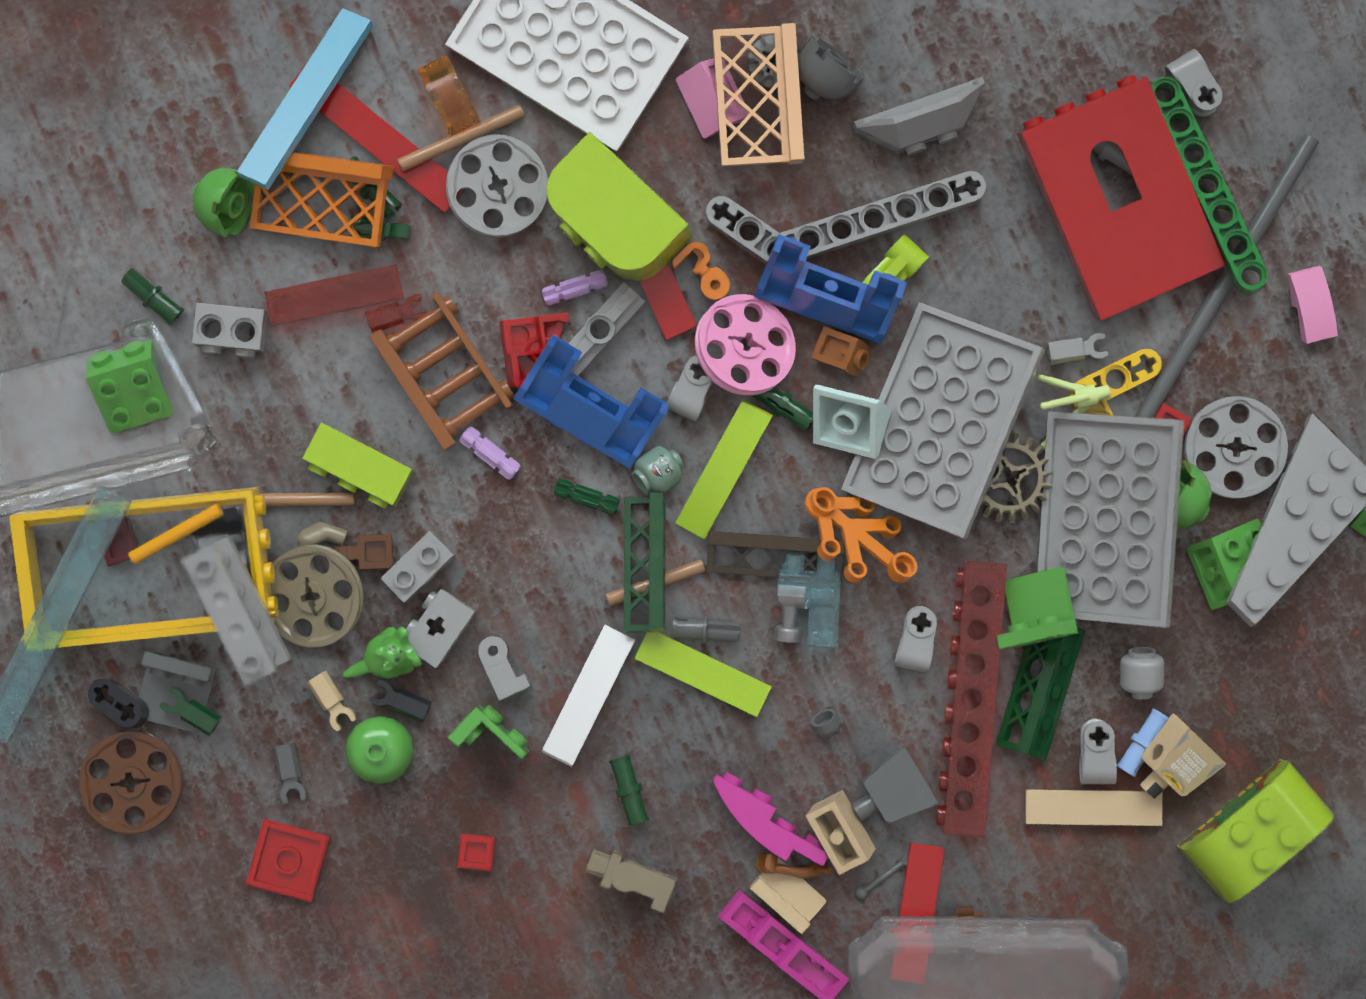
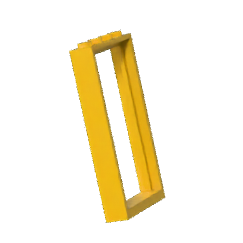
(29, 579)

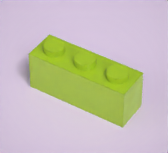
(357, 466)

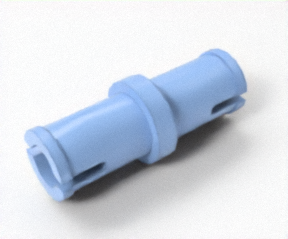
(1132, 758)

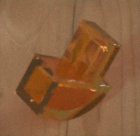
(448, 95)

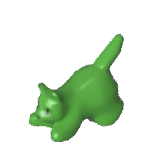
(386, 656)

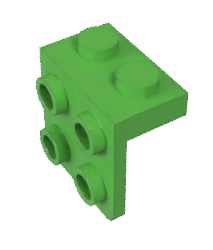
(128, 386)

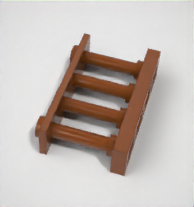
(409, 373)

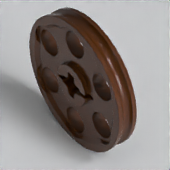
(140, 768)

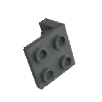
(168, 672)

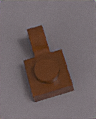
(372, 551)

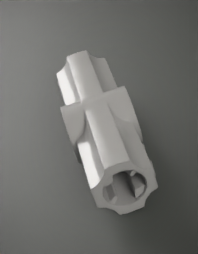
(616, 312)

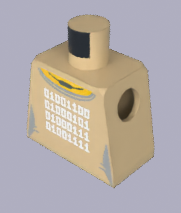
(1178, 759)

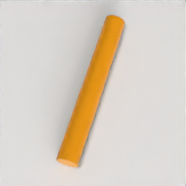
(175, 533)

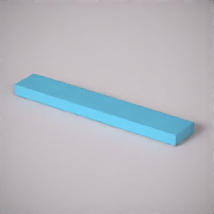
(305, 99)

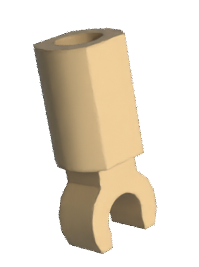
(330, 698)

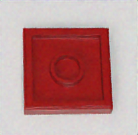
(288, 860)

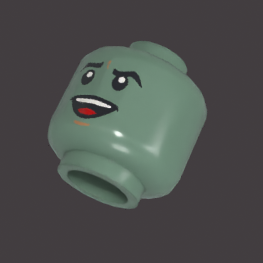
(657, 470)

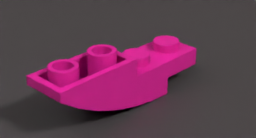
(755, 815)

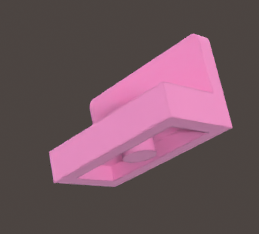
(699, 92)

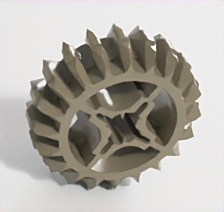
(1014, 492)

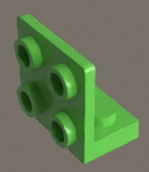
(1220, 561)
(1038, 609)
(471, 729)

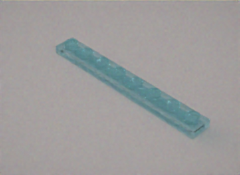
(59, 606)

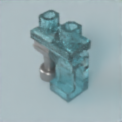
(813, 591)

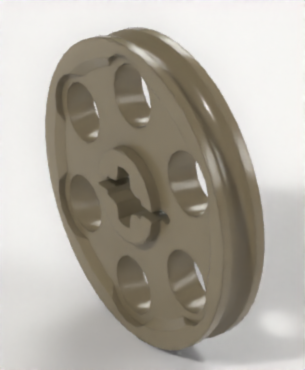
(325, 584)

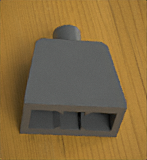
(894, 789)

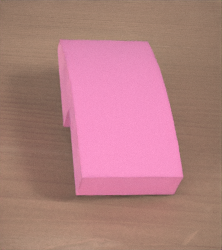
(1314, 304)

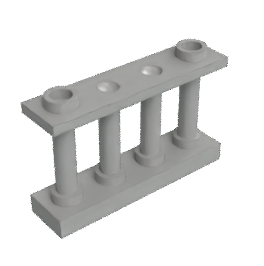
(237, 610)

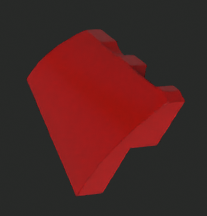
(524, 341)

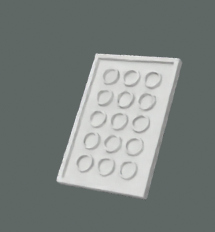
(573, 57)

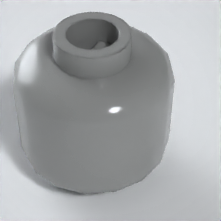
(1142, 672)

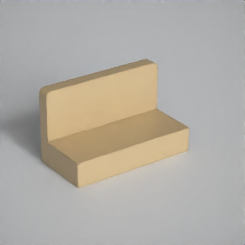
(789, 897)

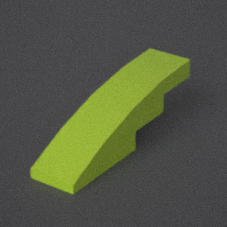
(723, 469)

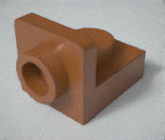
(841, 351)

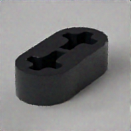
(122, 697)

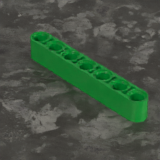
(1220, 199)

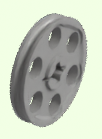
(490, 200)
(1247, 435)

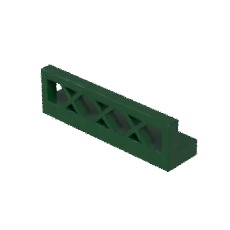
(656, 560)
(1047, 692)

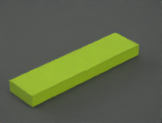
(703, 672)

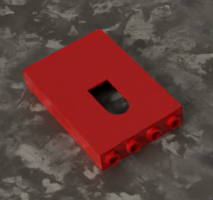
(1143, 245)

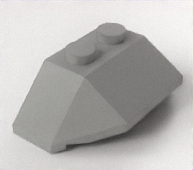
(922, 120)

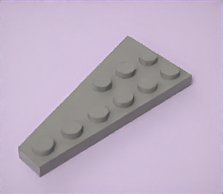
(1306, 513)

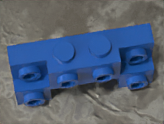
(828, 295)
(586, 410)

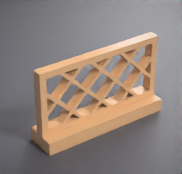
(787, 90)

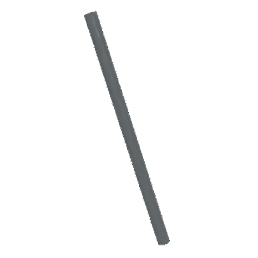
(1224, 282)

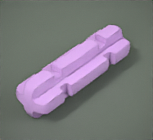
(574, 287)
(490, 453)

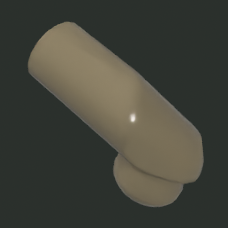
(322, 532)

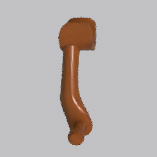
(768, 864)

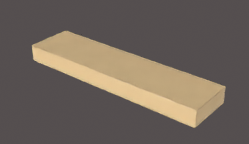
(1092, 807)

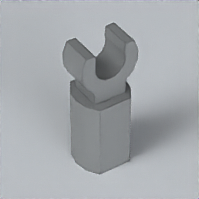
(1074, 350)

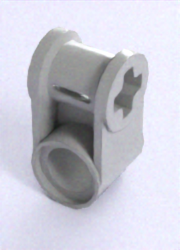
(1195, 80)
(689, 393)
(915, 646)
(1097, 760)

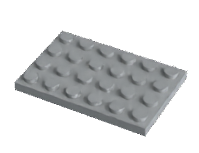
(949, 421)
(1113, 514)

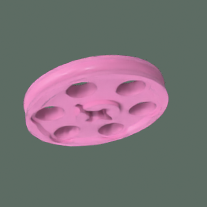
(757, 338)

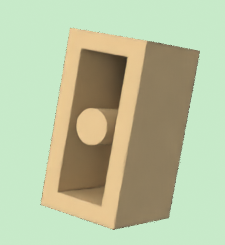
(840, 832)

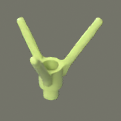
(1083, 396)

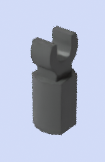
(289, 770)

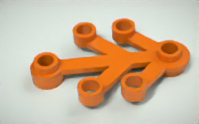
(856, 533)

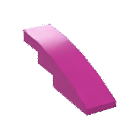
(783, 947)

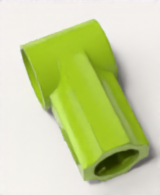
(901, 260)

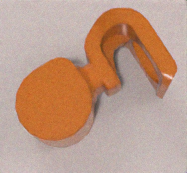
(714, 281)

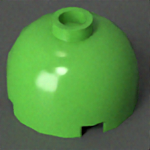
(223, 201)
(1193, 496)
(379, 749)

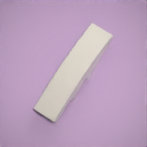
(588, 695)

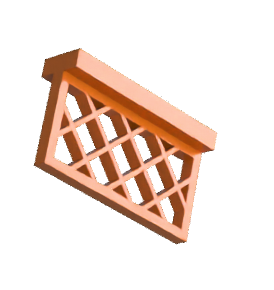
(332, 169)

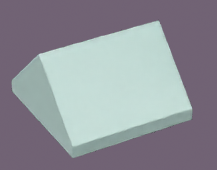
(849, 421)

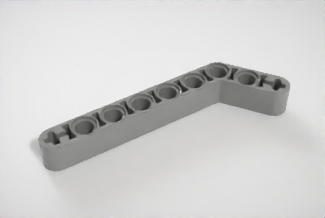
(853, 218)

